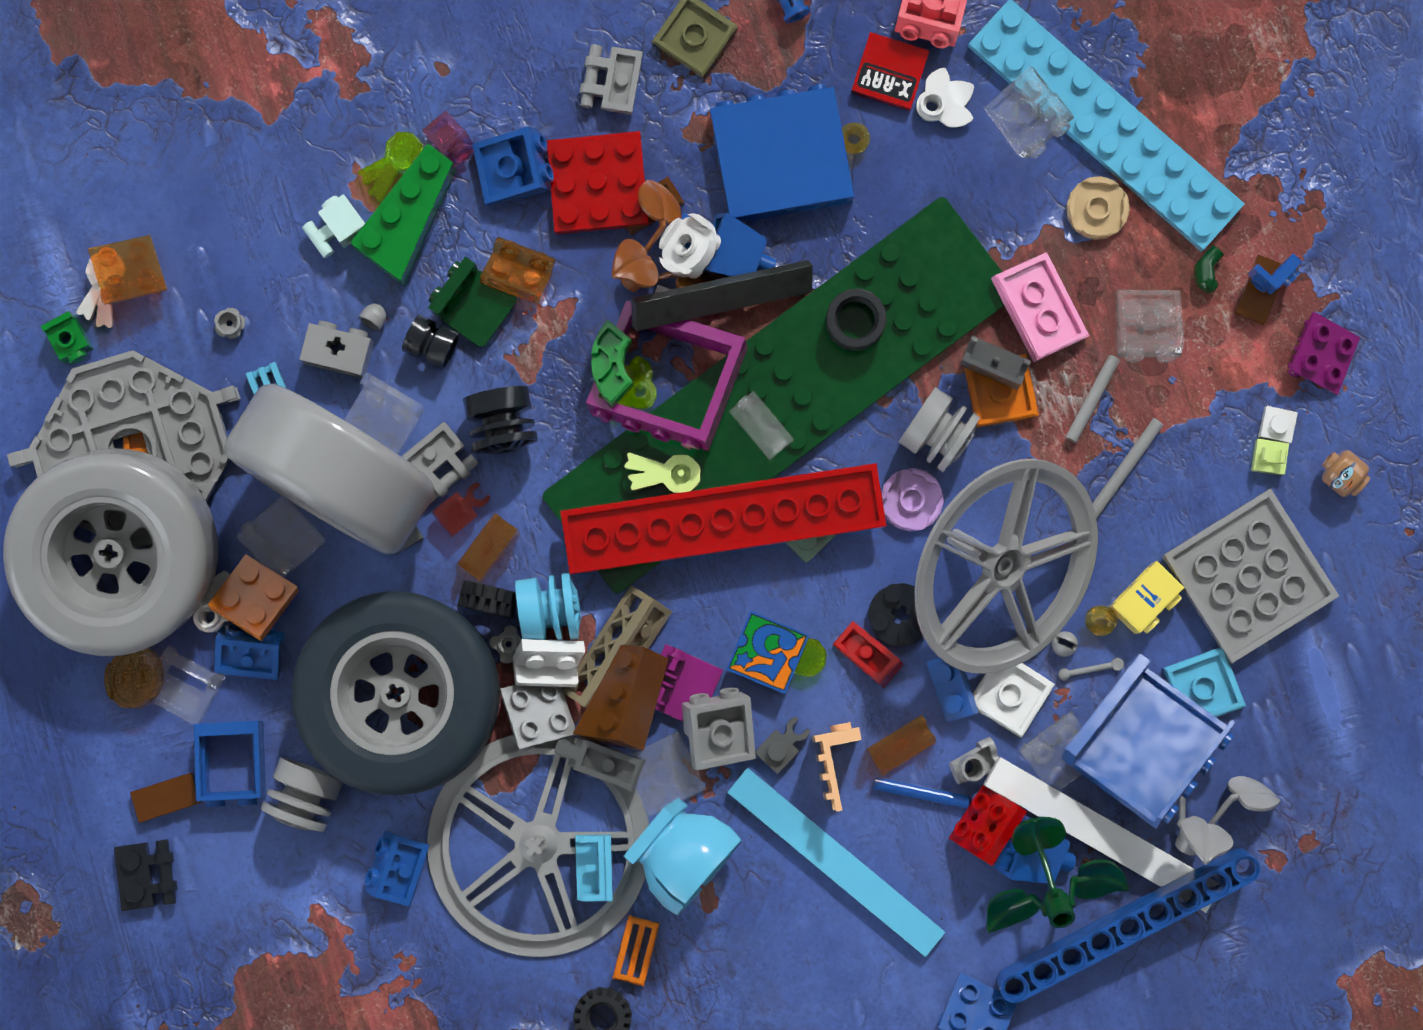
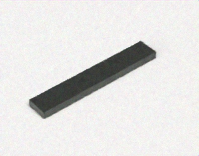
(721, 295)

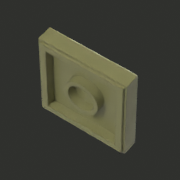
(694, 35)

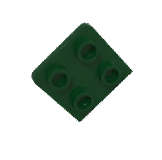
(469, 305)

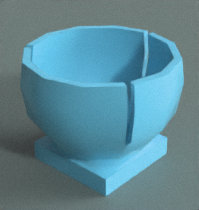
(682, 854)

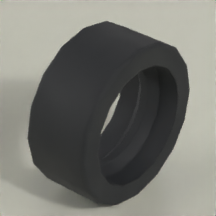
(872, 302)

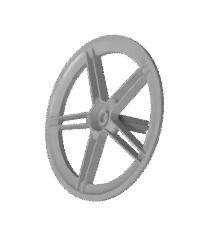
(1006, 565)
(536, 846)

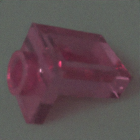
(449, 138)

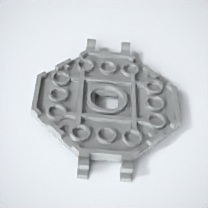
(127, 398)

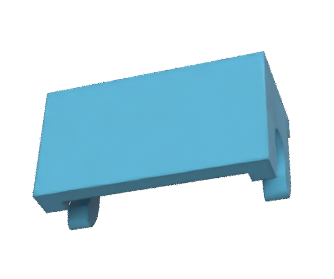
(594, 867)

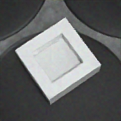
(1277, 424)

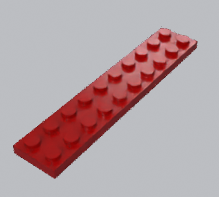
(723, 518)

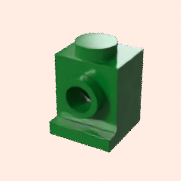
(61, 326)

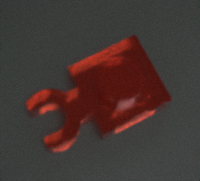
(458, 512)

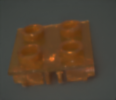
(127, 269)

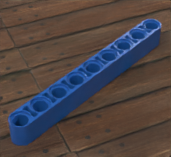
(1144, 925)

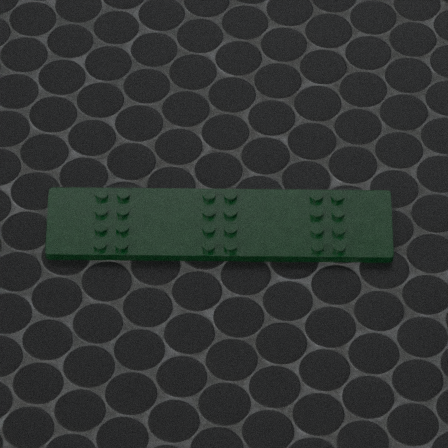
(933, 292)

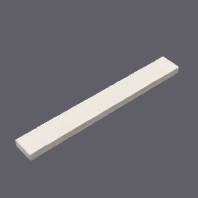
(1088, 826)

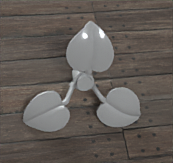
(1211, 840)

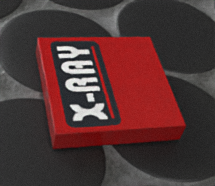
(890, 71)

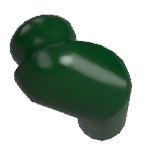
(1204, 270)

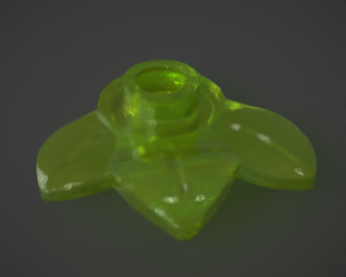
(641, 375)

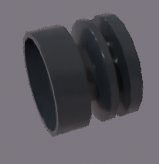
(500, 419)

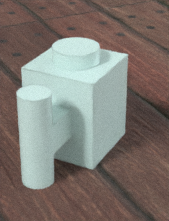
(341, 222)

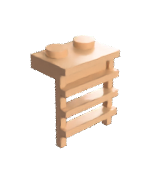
(839, 734)

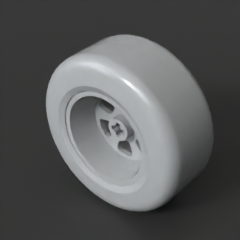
(329, 468)
(70, 606)

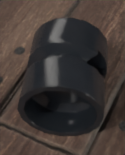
(428, 341)

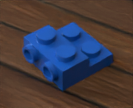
(513, 165)

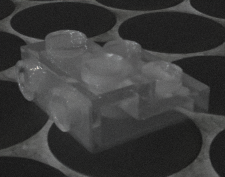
(1029, 114)
(1149, 325)

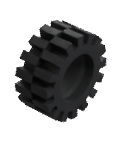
(487, 599)
(607, 997)

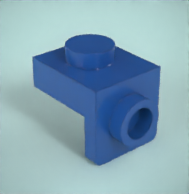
(1285, 275)

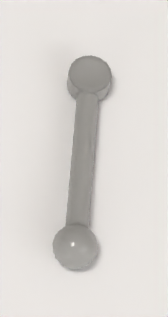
(1116, 664)

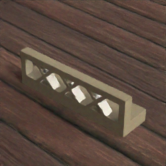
(637, 630)

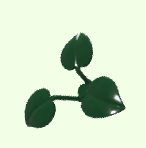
(1093, 880)

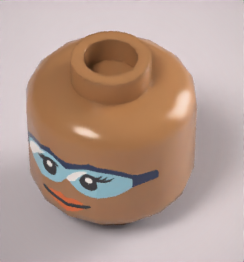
(1345, 473)

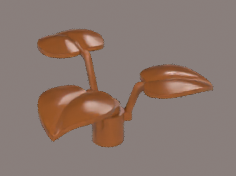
(631, 258)

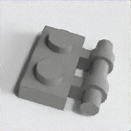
(621, 79)
(436, 450)

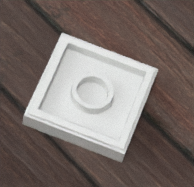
(1012, 697)

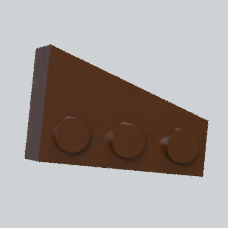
(625, 699)

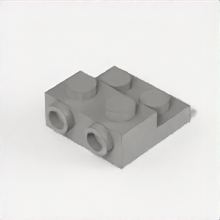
(719, 728)

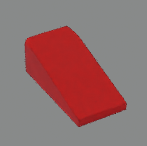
(868, 654)

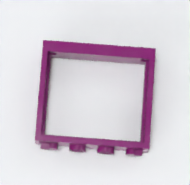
(665, 429)

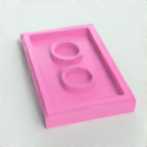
(1040, 307)

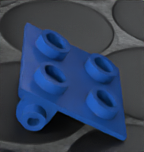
(975, 1007)

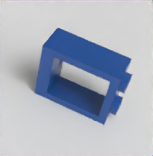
(201, 750)

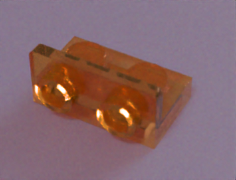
(518, 270)

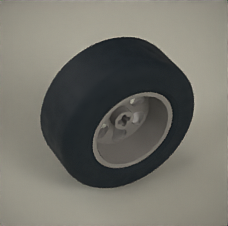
(341, 654)

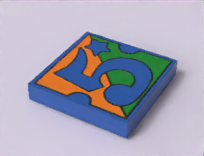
(767, 652)

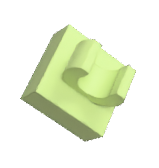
(1270, 457)

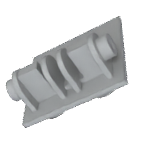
(537, 714)

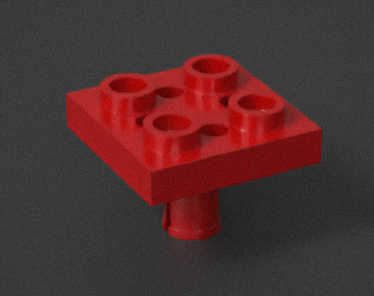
(987, 825)

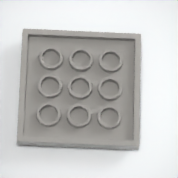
(1250, 576)

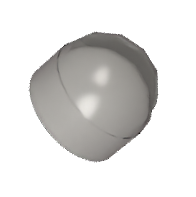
(373, 316)
(1062, 650)

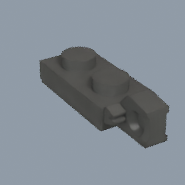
(602, 762)

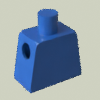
(739, 249)
(1030, 867)

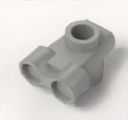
(980, 759)

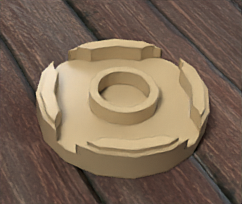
(1097, 208)

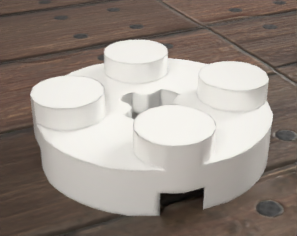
(703, 245)

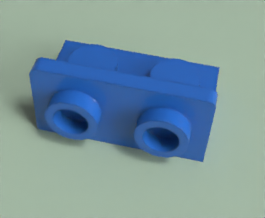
(247, 656)
(396, 868)

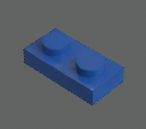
(952, 690)

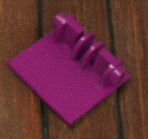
(1323, 353)
(683, 678)

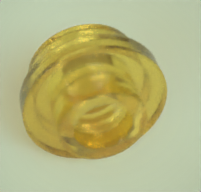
(861, 131)
(1101, 626)

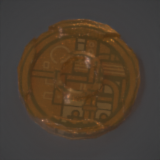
(134, 679)

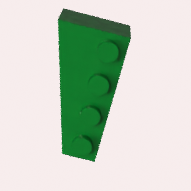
(405, 216)

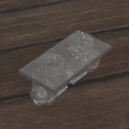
(761, 425)

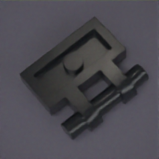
(136, 878)

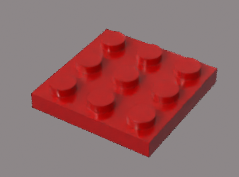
(597, 182)

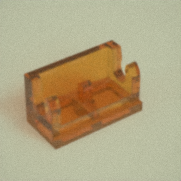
(488, 547)
(901, 745)

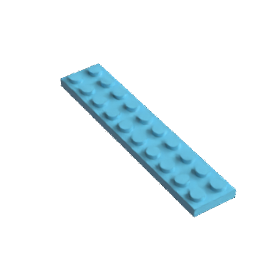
(1111, 127)

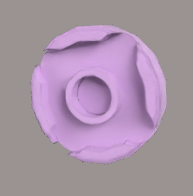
(912, 499)

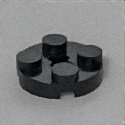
(883, 621)

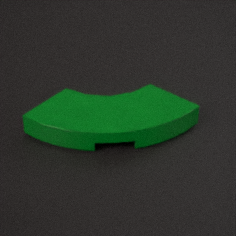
(608, 363)

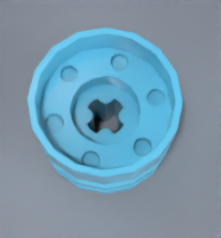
(548, 608)

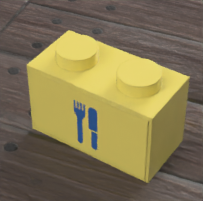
(1147, 598)

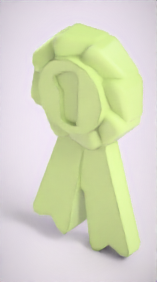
(679, 473)

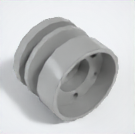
(939, 430)
(301, 795)

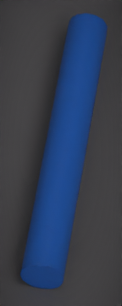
(921, 792)

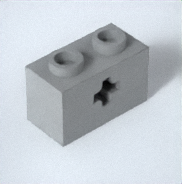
(351, 361)

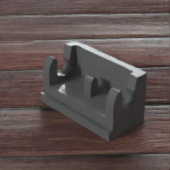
(994, 362)

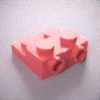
(931, 20)

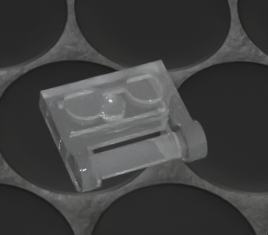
(181, 697)

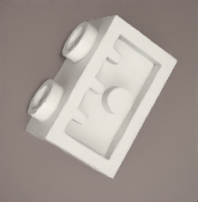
(547, 662)

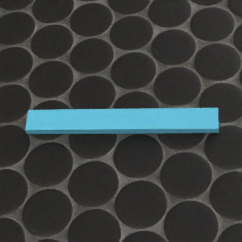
(836, 862)

